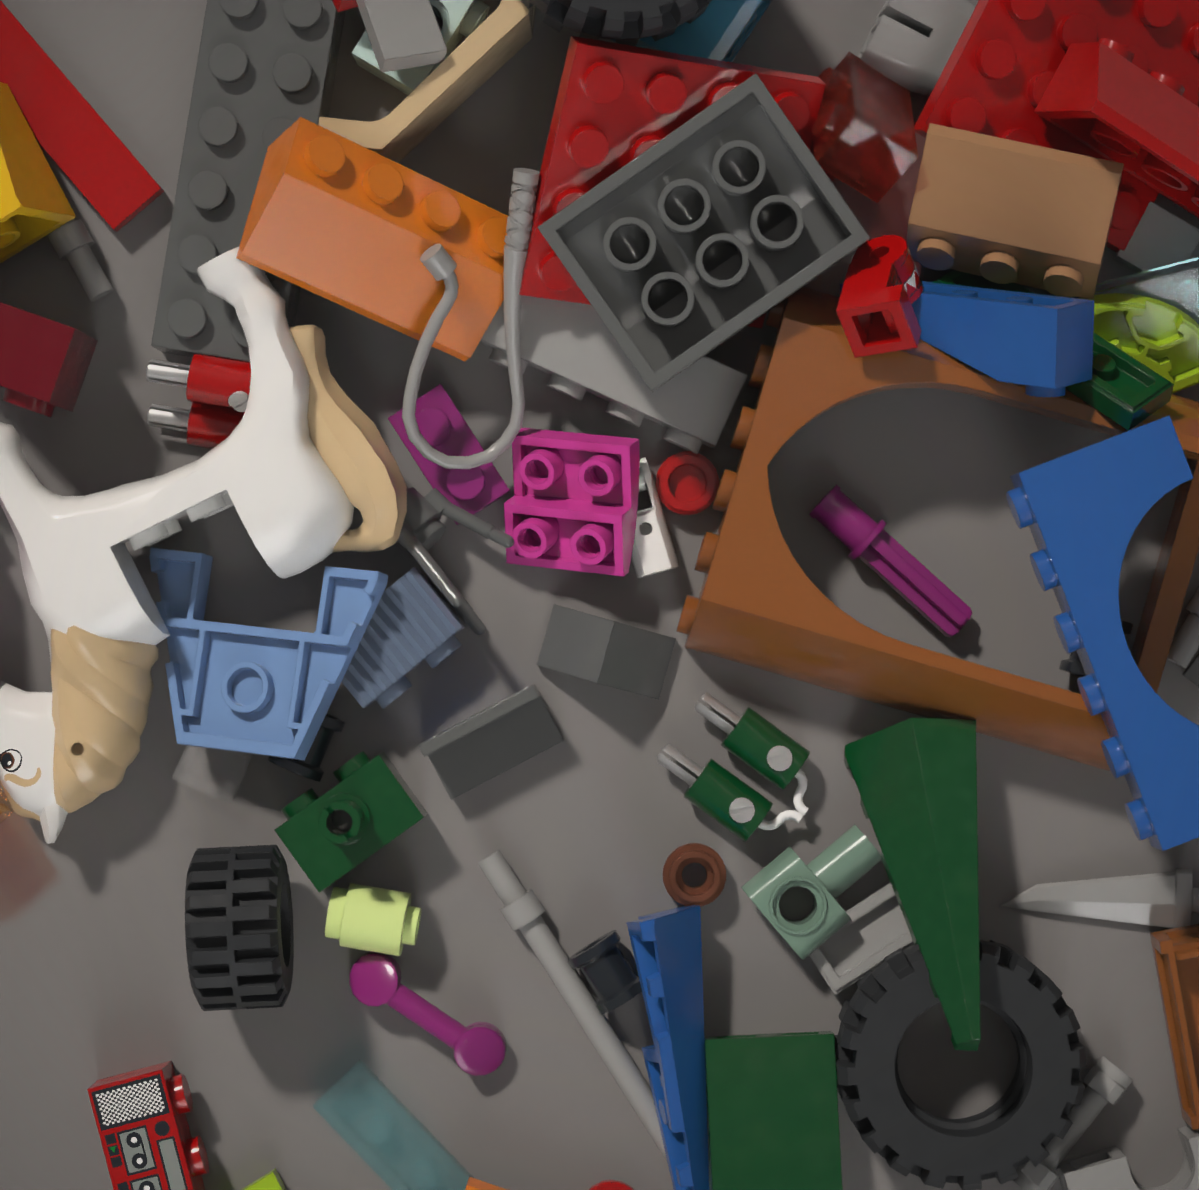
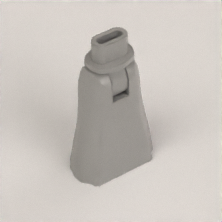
(915, 40)

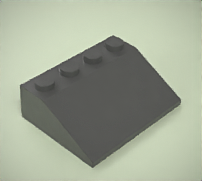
(704, 232)

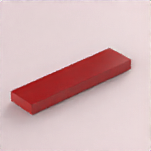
(72, 128)

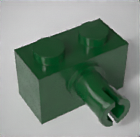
(350, 820)

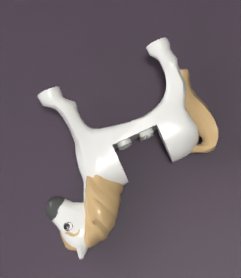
(286, 468)

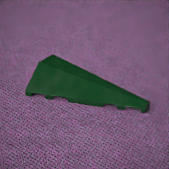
(923, 807)

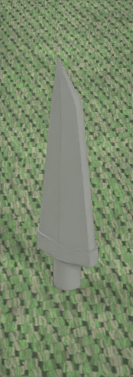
(1144, 899)

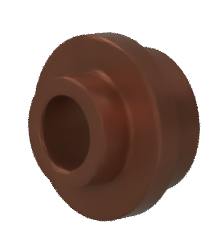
(694, 895)

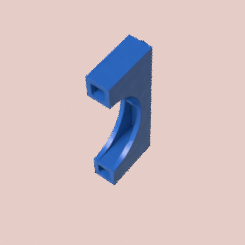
(1082, 522)

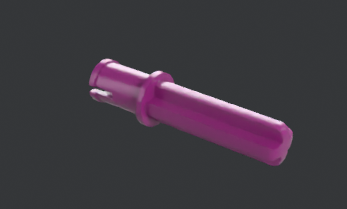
(891, 562)

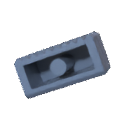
(403, 632)

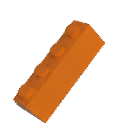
(356, 234)

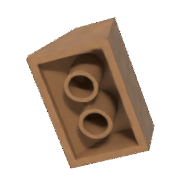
(1012, 211)

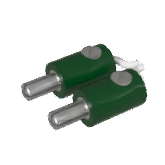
(724, 794)

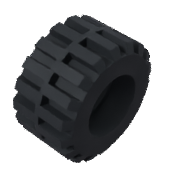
(239, 927)

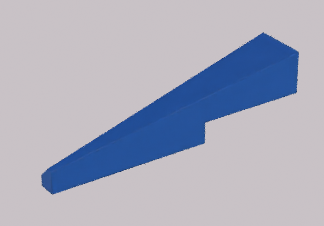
(671, 981)

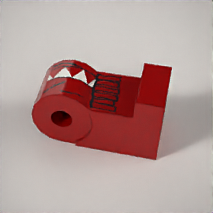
(879, 297)

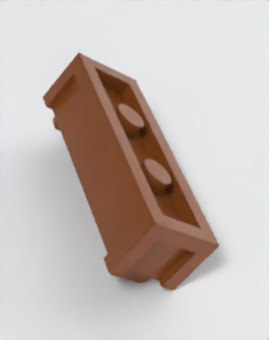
(1178, 978)

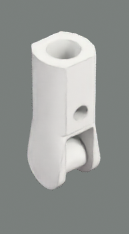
(652, 544)

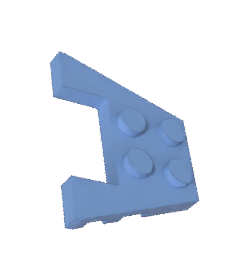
(252, 683)

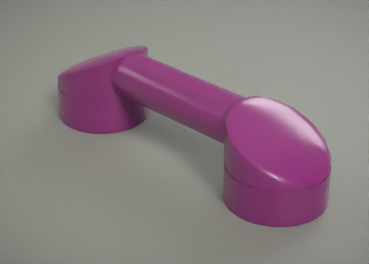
(377, 981)

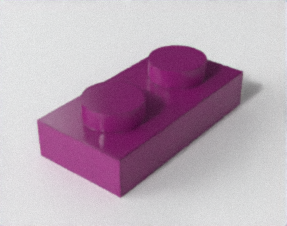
(449, 433)

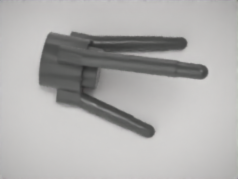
(424, 529)

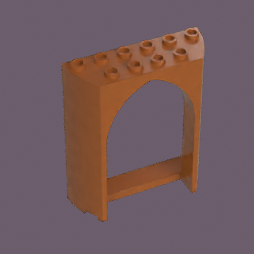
(772, 616)

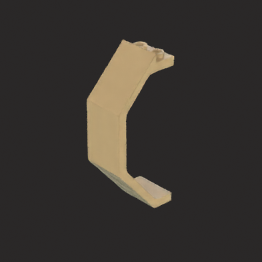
(446, 87)

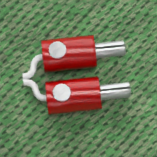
(218, 394)

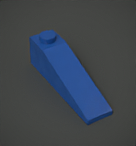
(1011, 334)

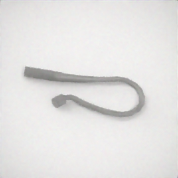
(441, 267)

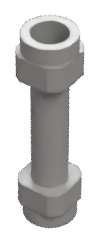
(1105, 1085)

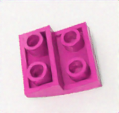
(573, 501)

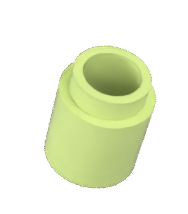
(372, 919)

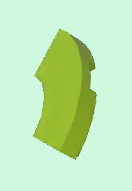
(1152, 334)

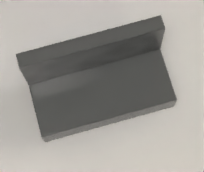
(492, 741)

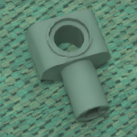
(825, 877)

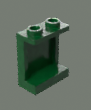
(773, 1111)

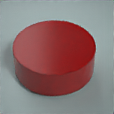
(687, 483)

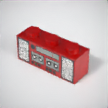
(147, 1130)

